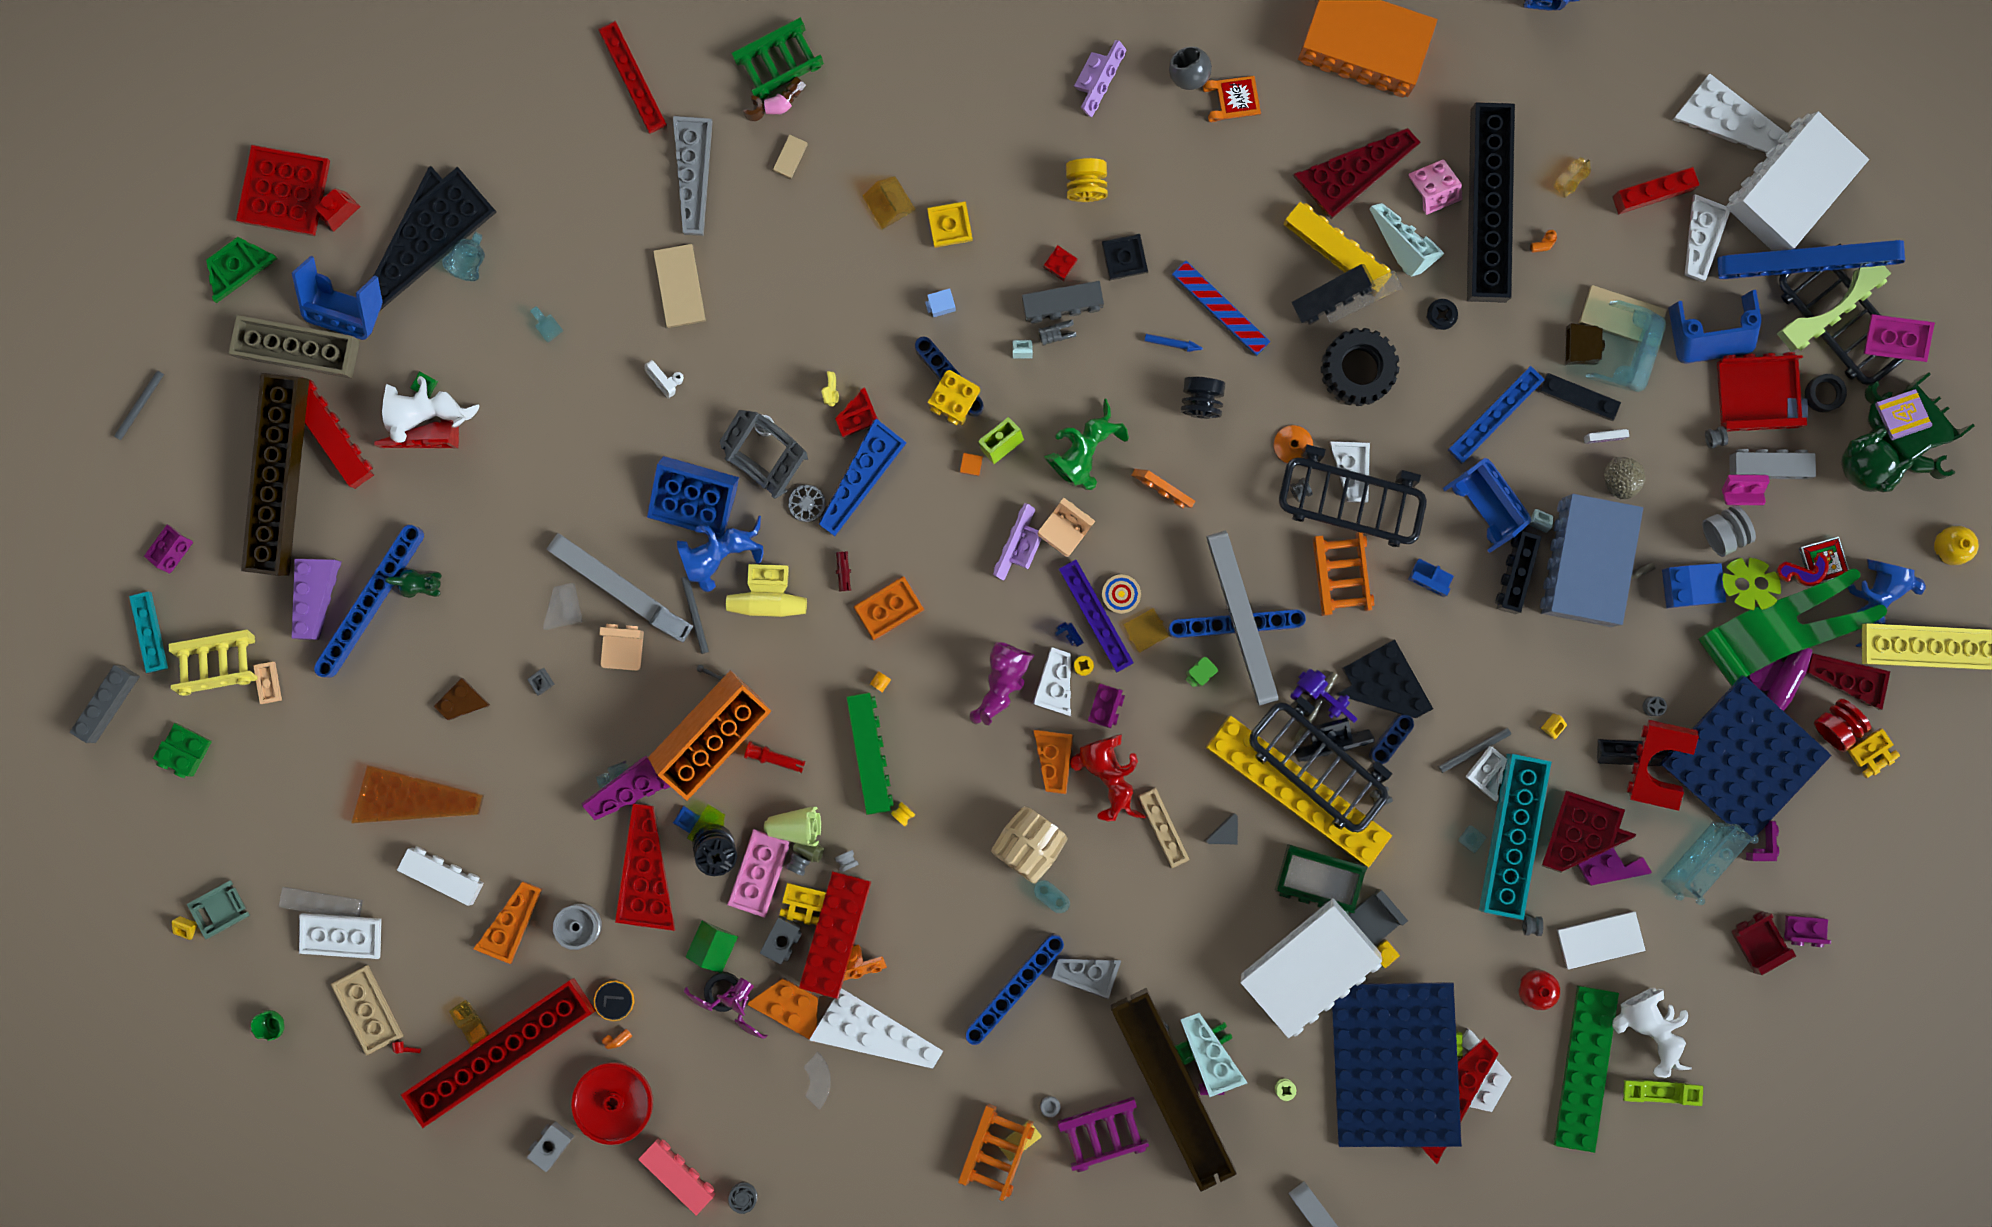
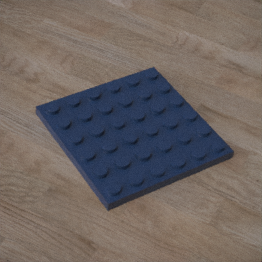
(1747, 758)

